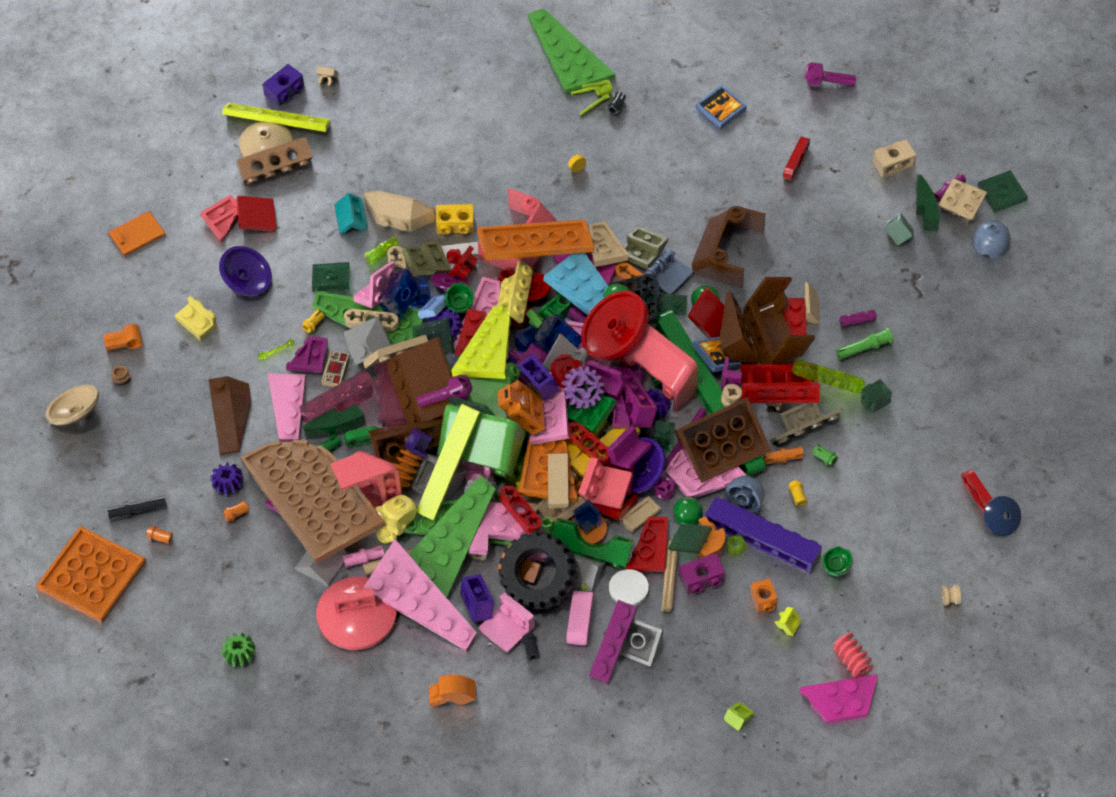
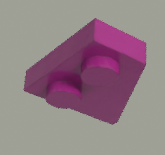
(310, 356)

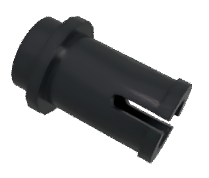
(615, 106)
(529, 642)

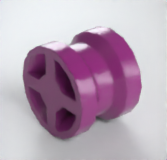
(668, 485)

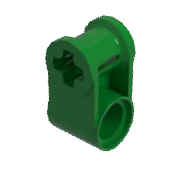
(556, 306)

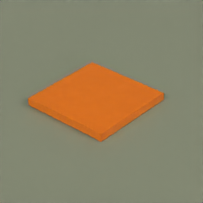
(91, 574)

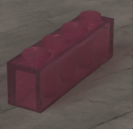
(344, 395)
(391, 410)

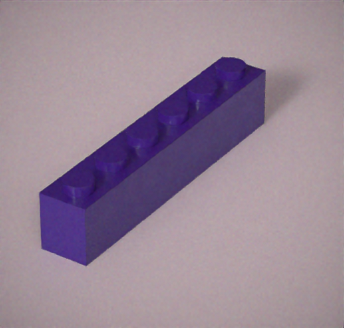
(764, 535)

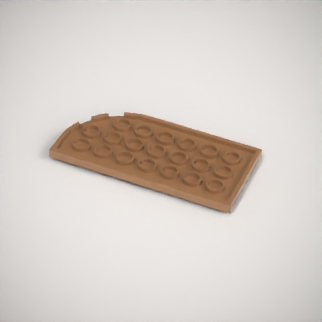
(309, 498)

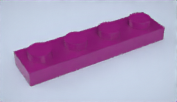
(613, 641)

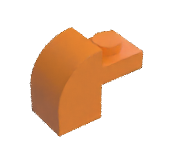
(715, 540)
(452, 688)

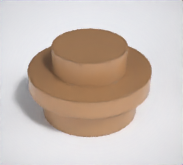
(120, 374)

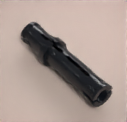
(136, 507)

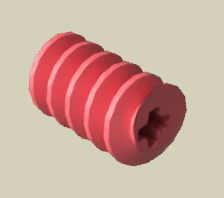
(852, 656)

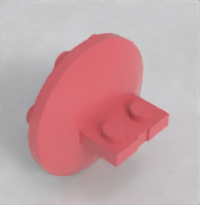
(353, 616)

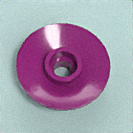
(444, 281)

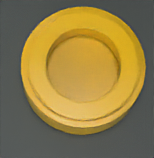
(577, 163)

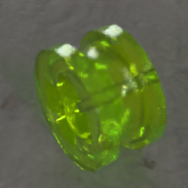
(734, 540)

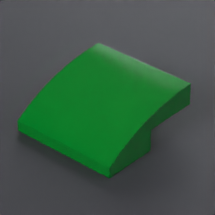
(592, 417)

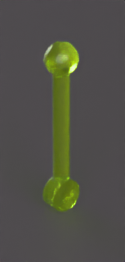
(261, 355)

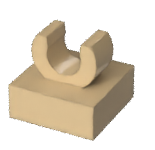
(326, 73)

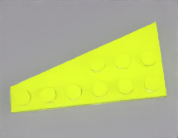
(488, 348)

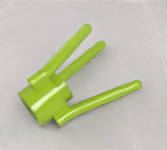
(601, 88)

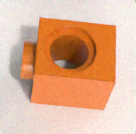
(764, 588)

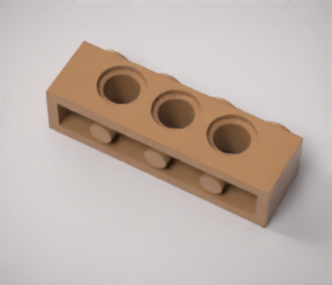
(299, 147)

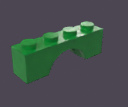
(614, 551)

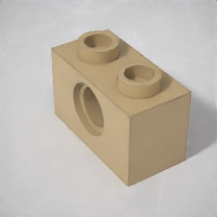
(894, 158)

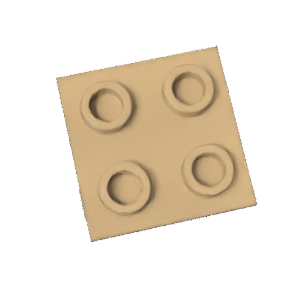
(962, 199)

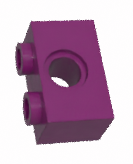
(707, 565)

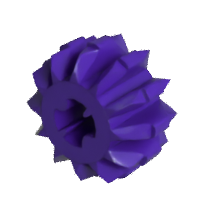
(662, 403)
(226, 478)

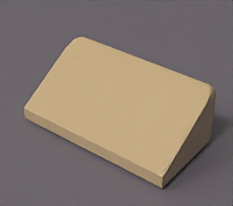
(811, 304)

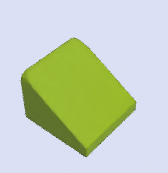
(738, 715)

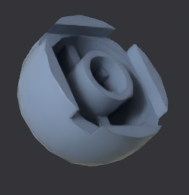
(991, 238)
(745, 493)

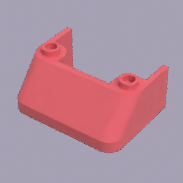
(537, 214)
(667, 364)
(364, 467)

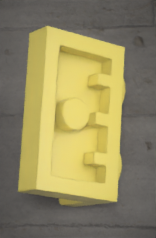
(197, 318)

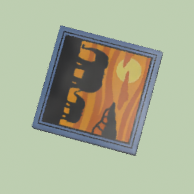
(721, 106)
(712, 355)

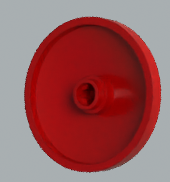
(614, 325)

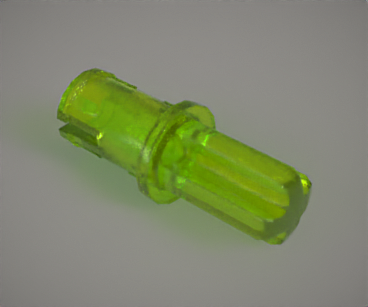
(380, 249)

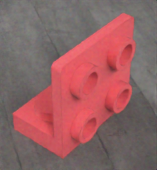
(604, 485)

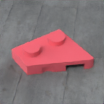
(221, 216)

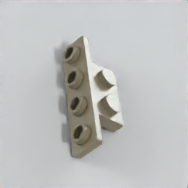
(802, 417)

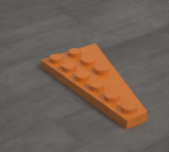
(535, 470)

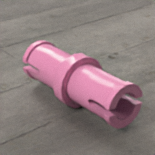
(363, 556)

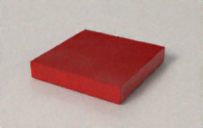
(256, 213)
(707, 314)

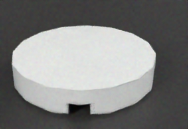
(628, 587)

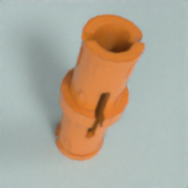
(783, 455)

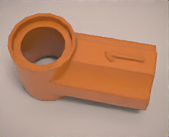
(128, 337)

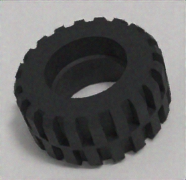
(516, 556)

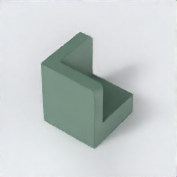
(899, 229)

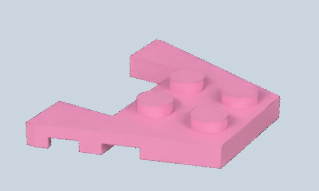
(688, 483)
(499, 525)

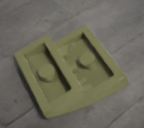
(644, 247)
(426, 259)

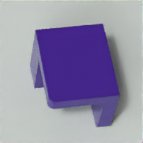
(418, 442)

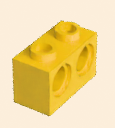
(458, 216)

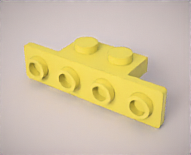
(515, 291)

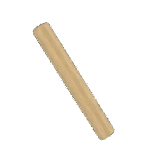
(669, 580)

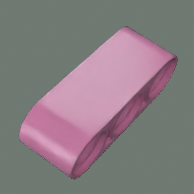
(580, 618)

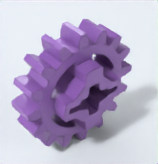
(583, 395)

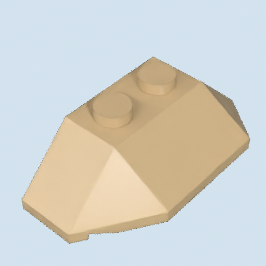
(398, 211)

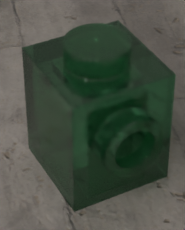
(875, 396)
(665, 435)

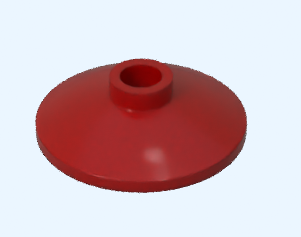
(538, 287)

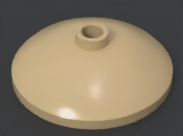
(254, 141)
(72, 405)

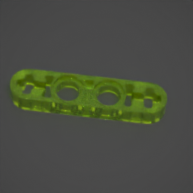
(828, 376)

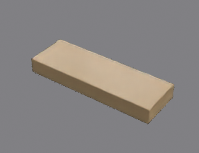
(557, 480)

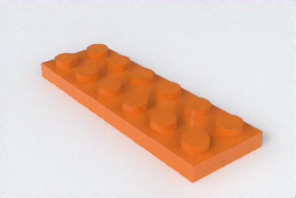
(535, 239)

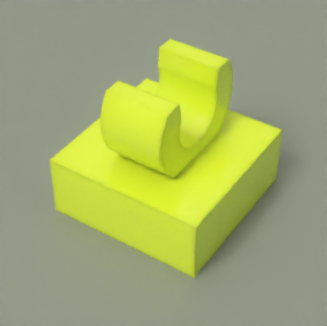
(789, 621)

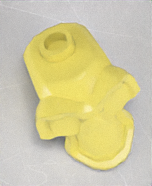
(397, 515)

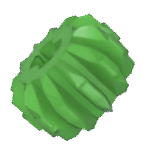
(238, 649)

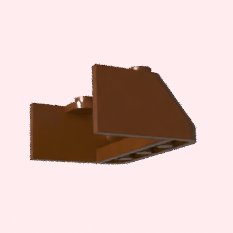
(710, 260)
(768, 325)

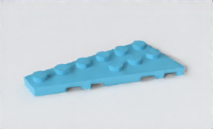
(577, 281)

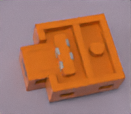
(522, 406)

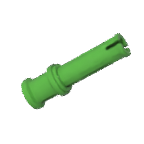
(872, 341)

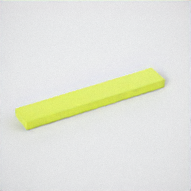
(277, 117)
(448, 461)

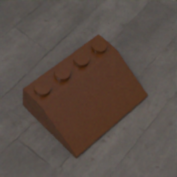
(418, 373)
(722, 440)

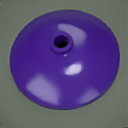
(245, 271)
(654, 461)

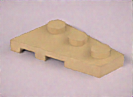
(606, 245)
(389, 352)

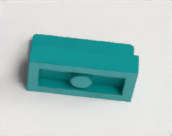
(350, 213)

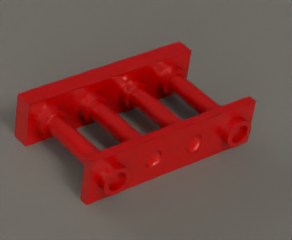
(777, 385)

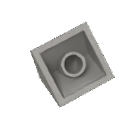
(323, 571)
(588, 572)
(642, 642)

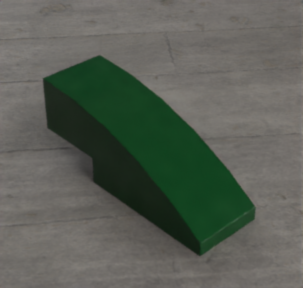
(926, 204)
(335, 423)

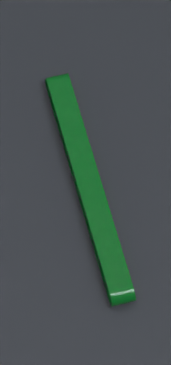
(707, 388)

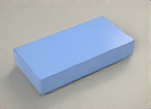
(433, 307)

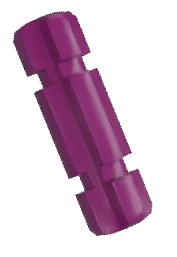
(856, 318)

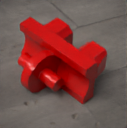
(454, 257)

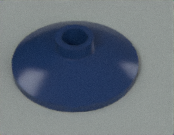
(994, 515)

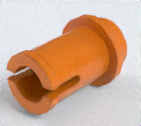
(235, 511)
(159, 535)

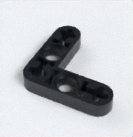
(643, 291)

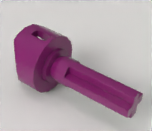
(815, 75)
(454, 389)

